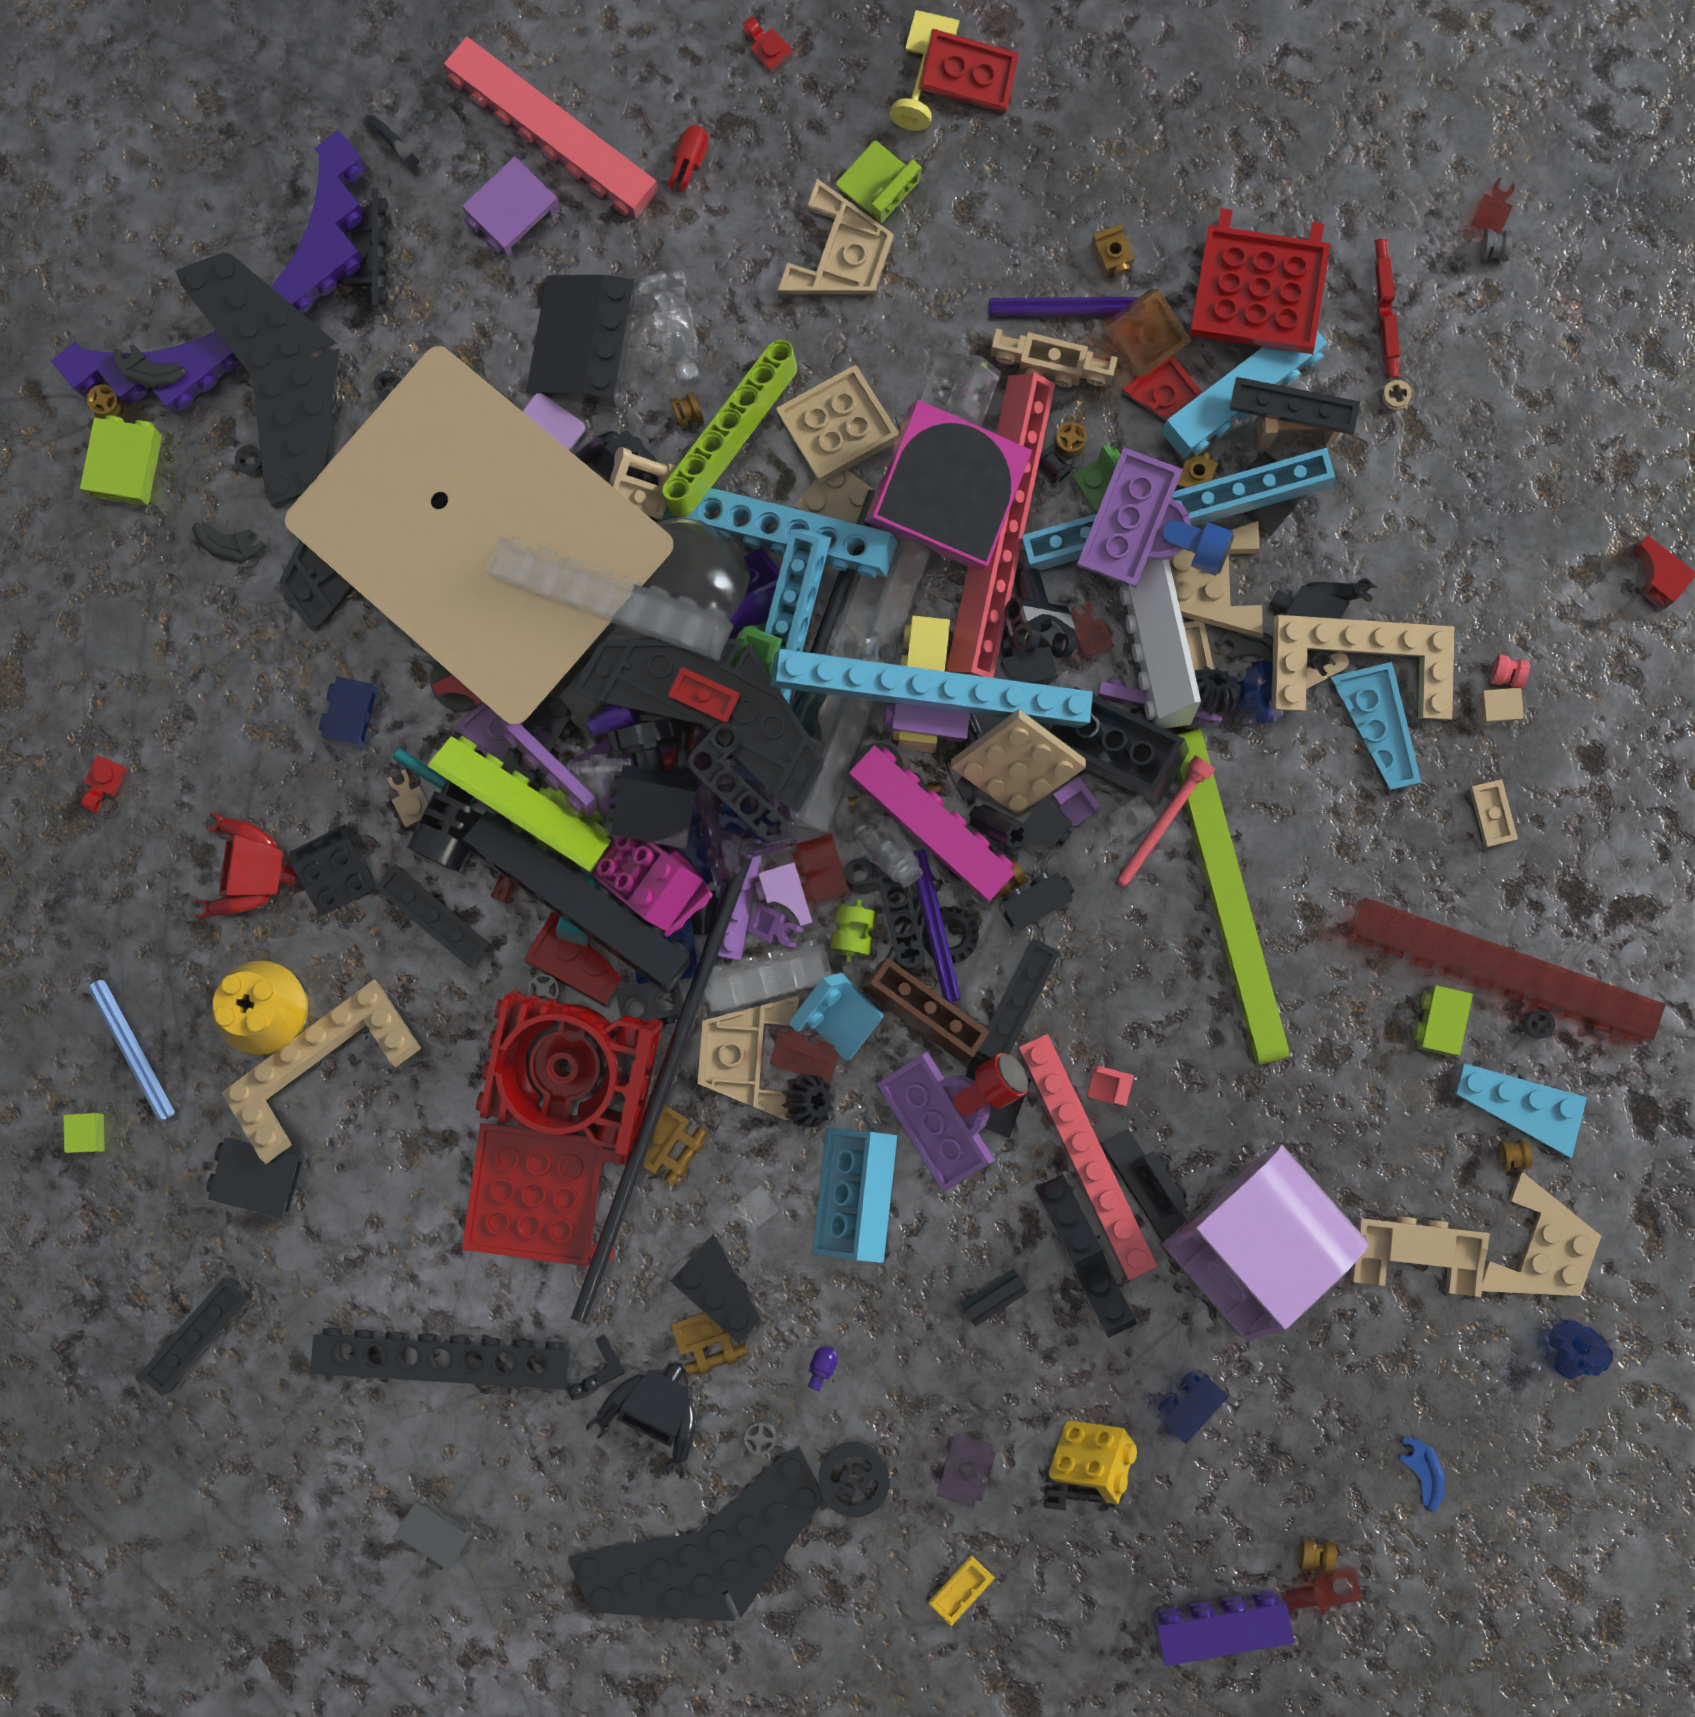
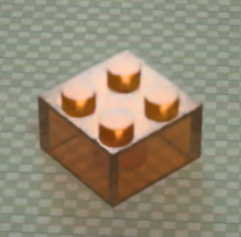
(1146, 332)

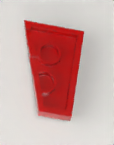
(1163, 389)

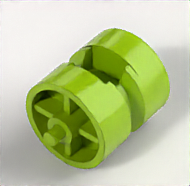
(853, 930)

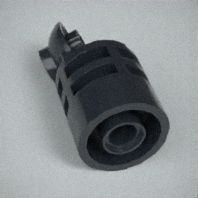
(444, 826)

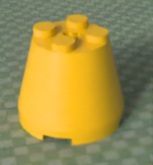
(277, 1012)

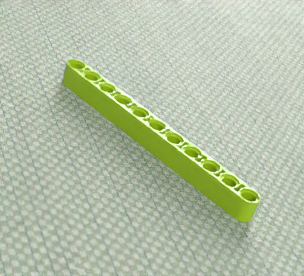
(1233, 911)

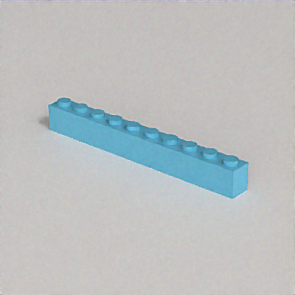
(1203, 502)
(929, 688)

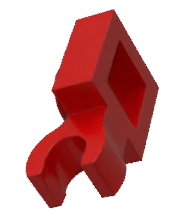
(768, 46)
(103, 779)

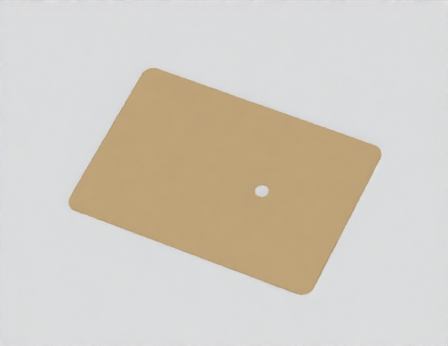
(427, 564)

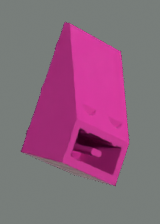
(647, 879)

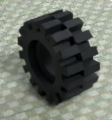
(969, 930)

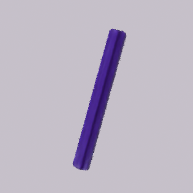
(1057, 306)
(936, 930)

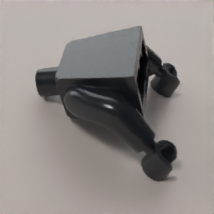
(603, 450)
(1322, 601)
(656, 1408)

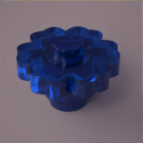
(1257, 693)
(1579, 1350)

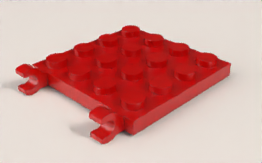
(1260, 287)
(535, 1194)

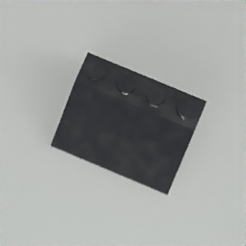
(582, 338)

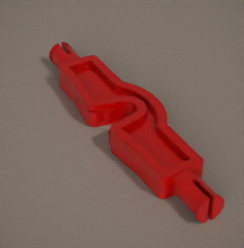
(1386, 318)

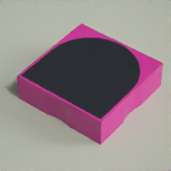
(948, 485)

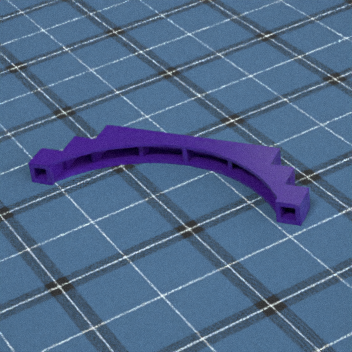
(313, 271)

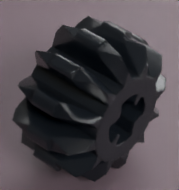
(1217, 691)
(808, 1100)

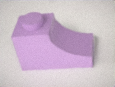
(783, 888)

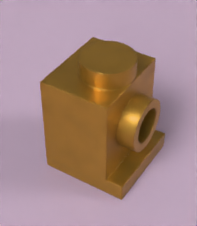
(1112, 263)
(1203, 462)

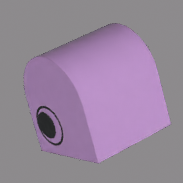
(1266, 1245)

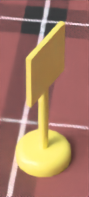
(912, 113)

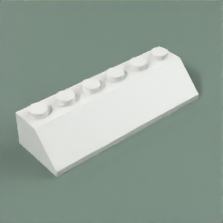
(1161, 647)

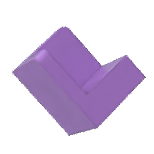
(1076, 801)

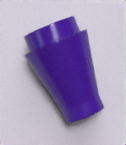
(611, 719)

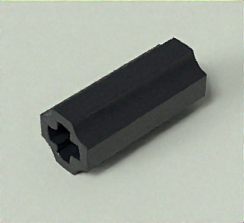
(998, 826)
(994, 1297)

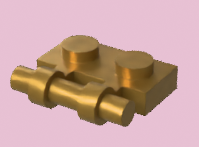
(667, 1132)
(700, 1332)

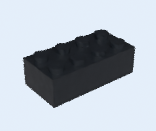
(1126, 749)

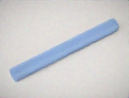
(131, 1050)

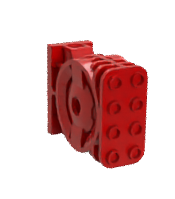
(513, 1096)

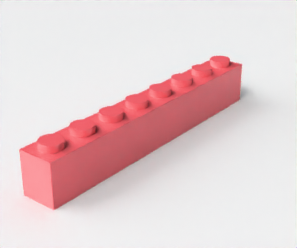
(551, 128)
(1087, 1157)

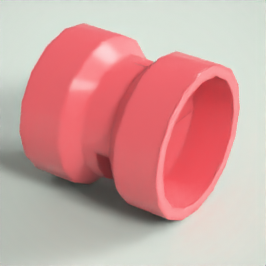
(1510, 671)

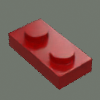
(704, 695)

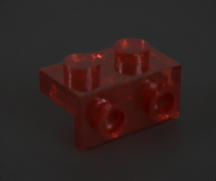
(804, 1057)

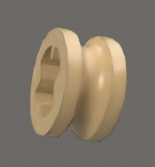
(1402, 387)

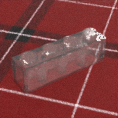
(767, 978)

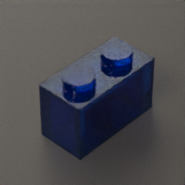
(348, 712)

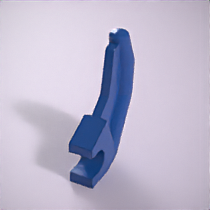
(1428, 1469)

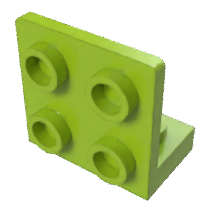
(879, 181)

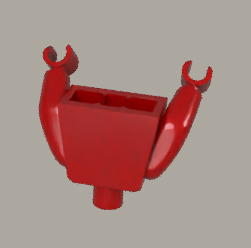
(248, 870)

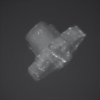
(598, 773)

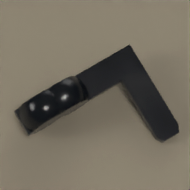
(593, 1382)

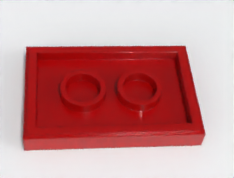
(968, 71)

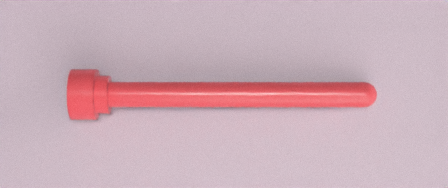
(1197, 773)

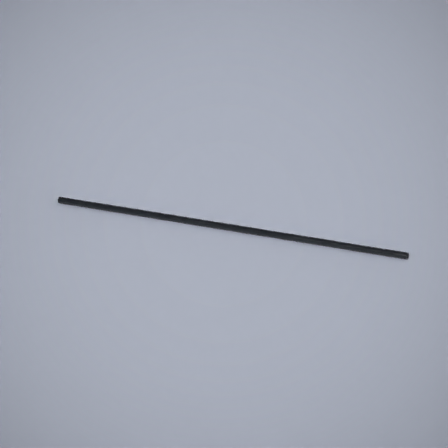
(694, 997)

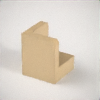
(1499, 706)

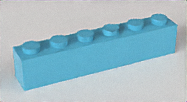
(1210, 413)

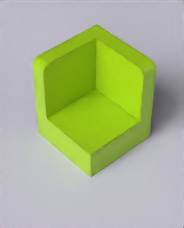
(84, 1133)

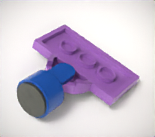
(1145, 523)

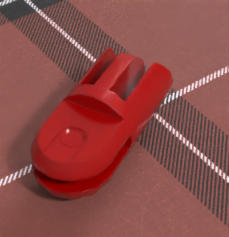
(689, 154)

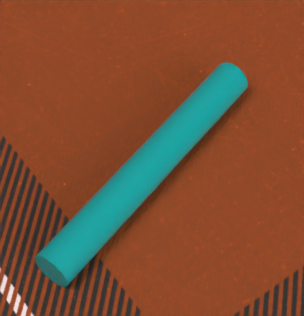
(422, 770)

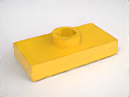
(961, 1590)

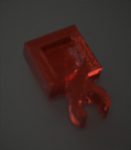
(1493, 211)
(1091, 634)

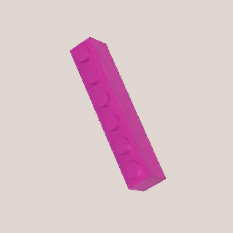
(931, 824)

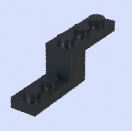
(1085, 1256)

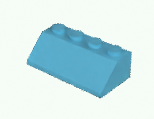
(854, 1195)

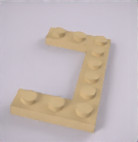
(1298, 634)
(249, 1094)

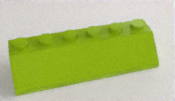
(520, 803)

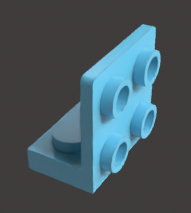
(838, 1014)

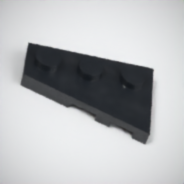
(716, 1290)

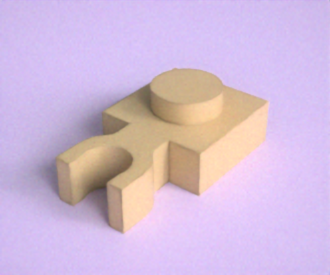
(410, 803)

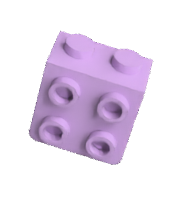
(555, 420)

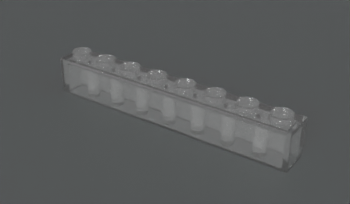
(609, 597)

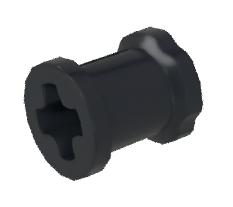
(1054, 464)

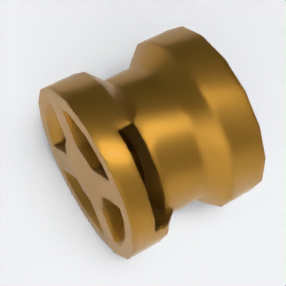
(99, 397)
(690, 409)
(1072, 433)
(1515, 1155)

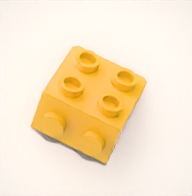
(1094, 1458)

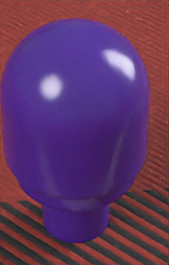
(822, 1366)

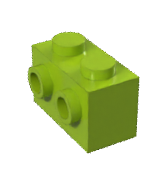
(1443, 1020)

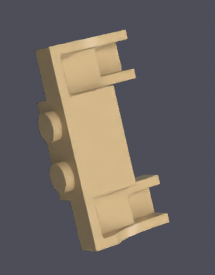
(1053, 359)
(1433, 1245)

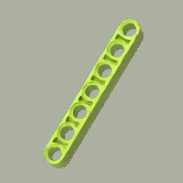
(730, 429)

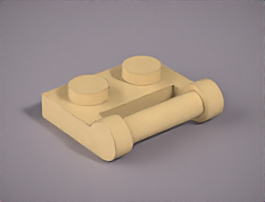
(642, 494)

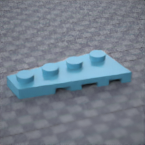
(1378, 714)
(1535, 1109)

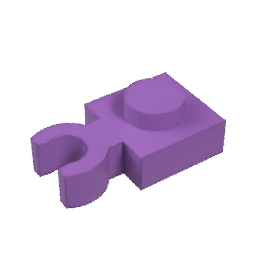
(772, 925)

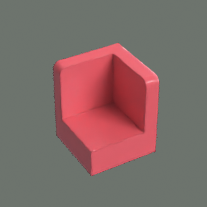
(1110, 1086)

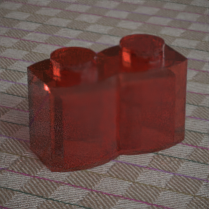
(822, 870)

